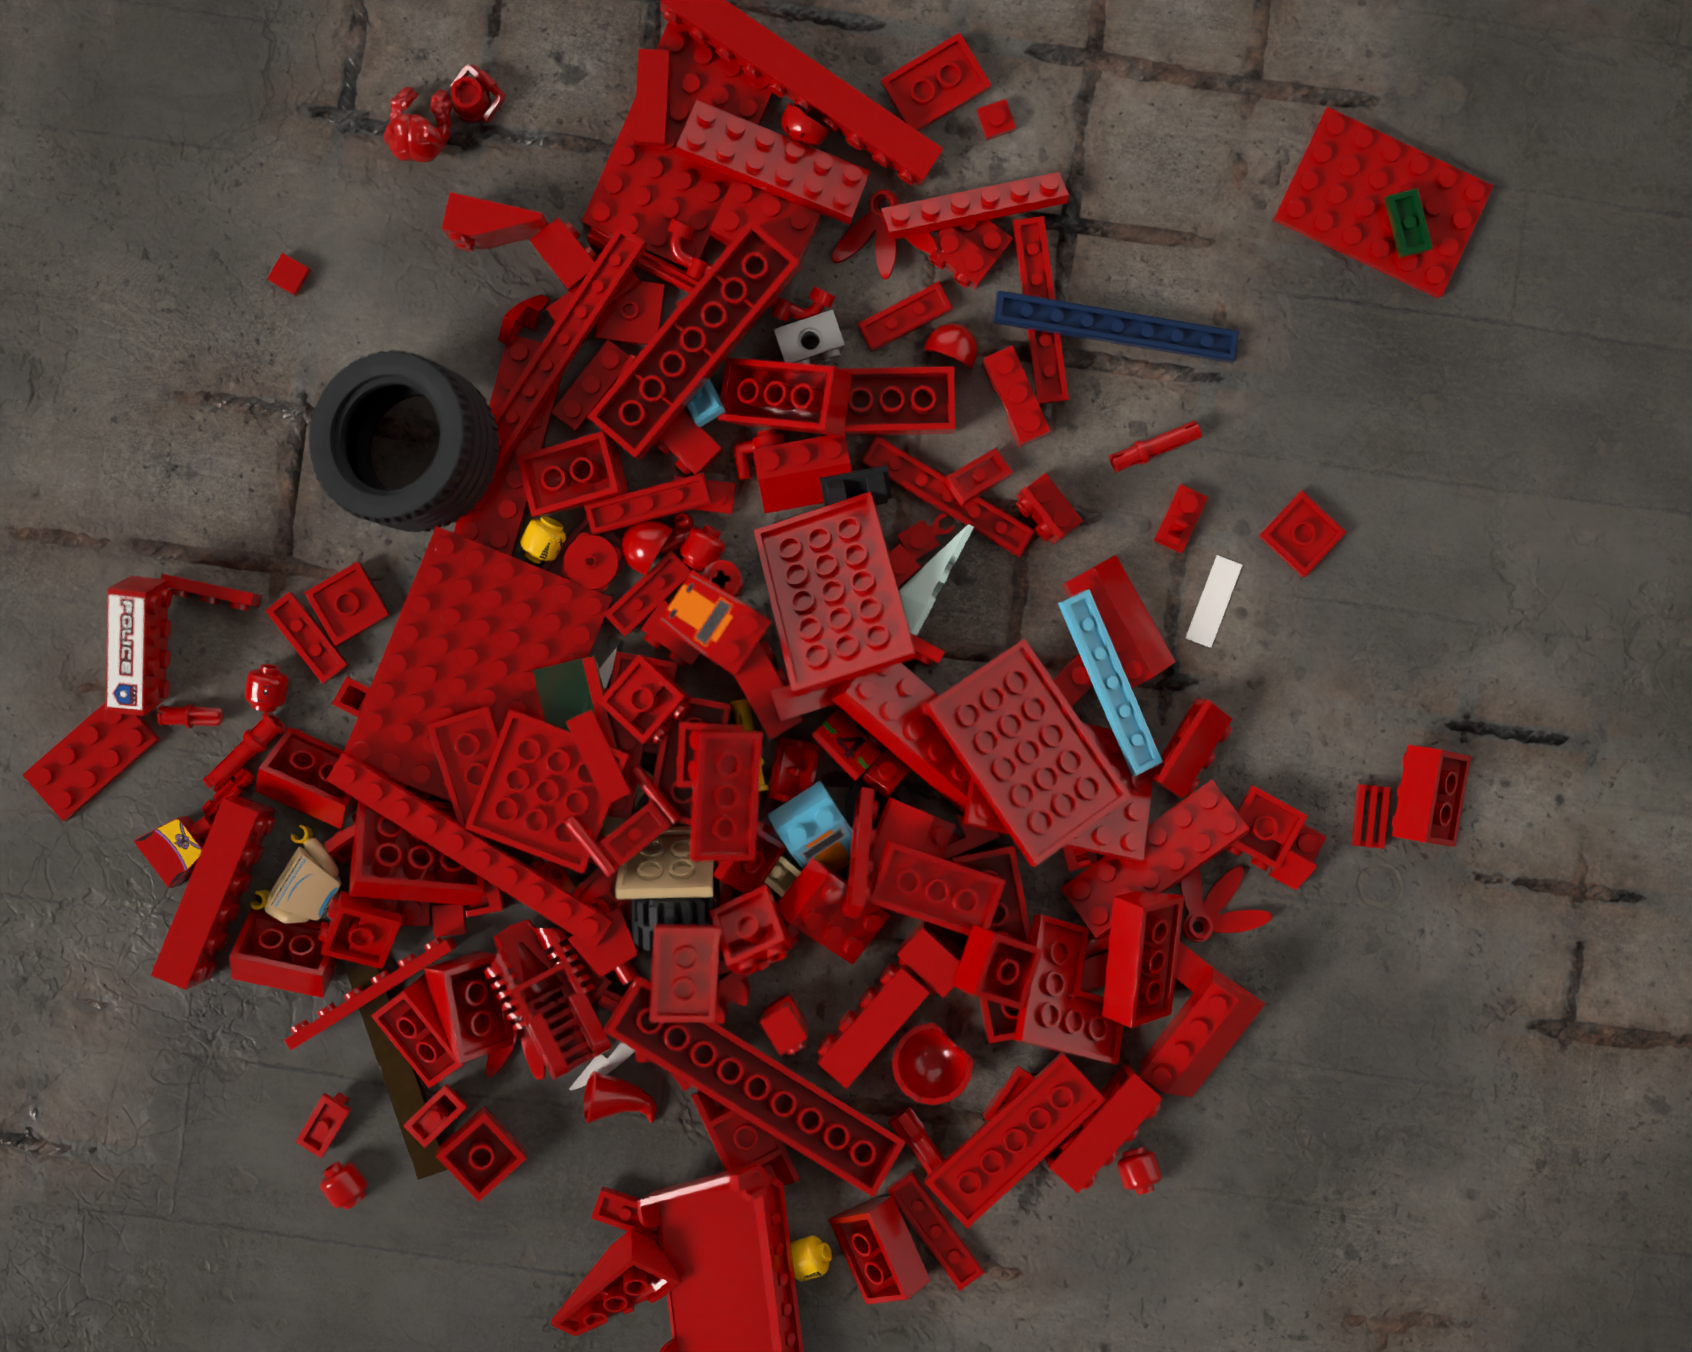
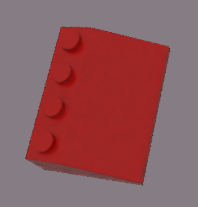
(403, 867)

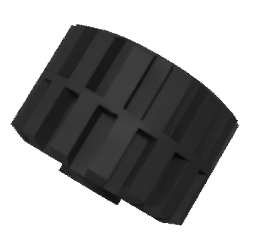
(667, 911)

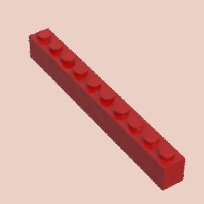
(807, 84)

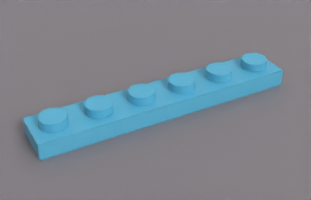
(1110, 682)

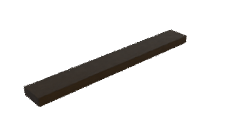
(398, 1075)

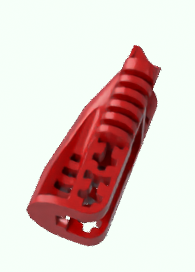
(547, 995)

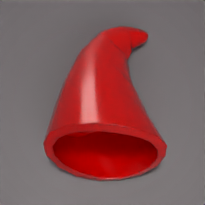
(610, 1095)

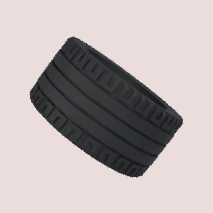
(346, 425)

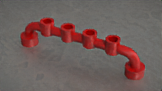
(698, 268)

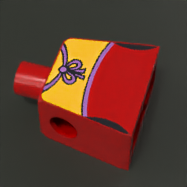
(175, 848)

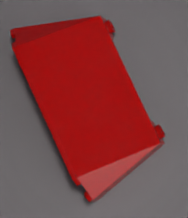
(732, 1262)

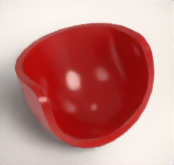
(954, 341)
(643, 543)

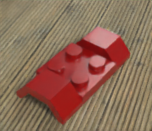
(742, 1142)

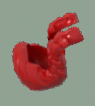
(412, 135)

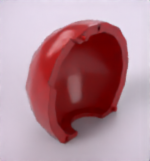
(930, 1065)

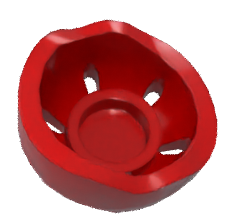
(801, 127)

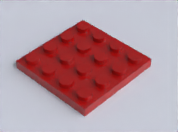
(534, 788)

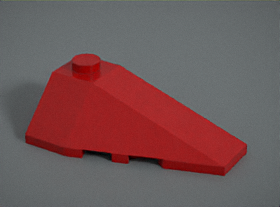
(624, 1276)

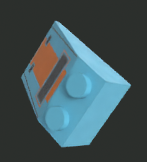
(814, 828)

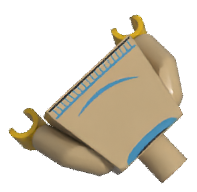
(304, 885)

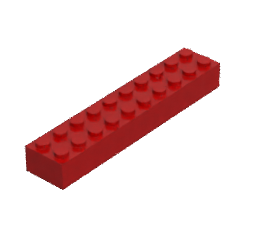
(759, 1090)

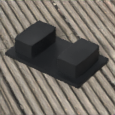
(851, 484)

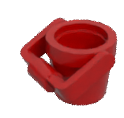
(472, 98)

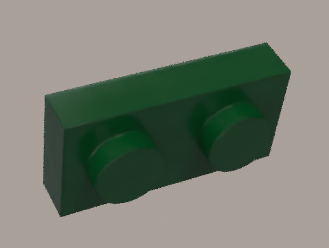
(1408, 223)

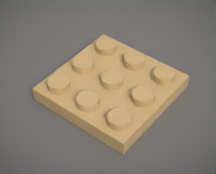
(665, 870)

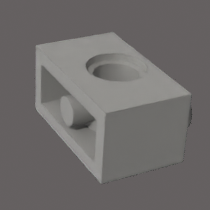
(823, 327)

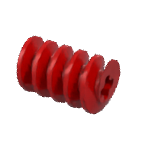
(720, 567)

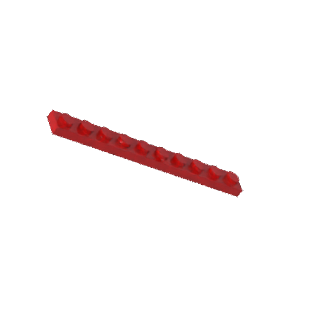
(565, 339)
(469, 849)

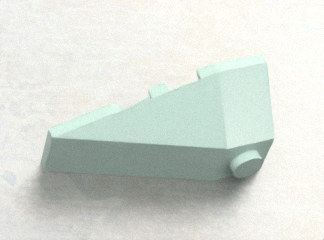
(921, 590)

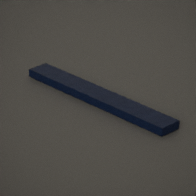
(1115, 326)

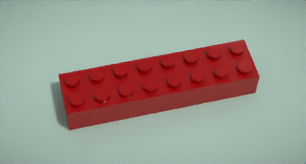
(695, 340)

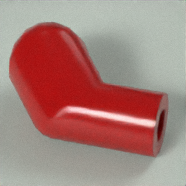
(682, 526)

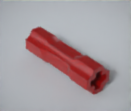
(910, 1129)

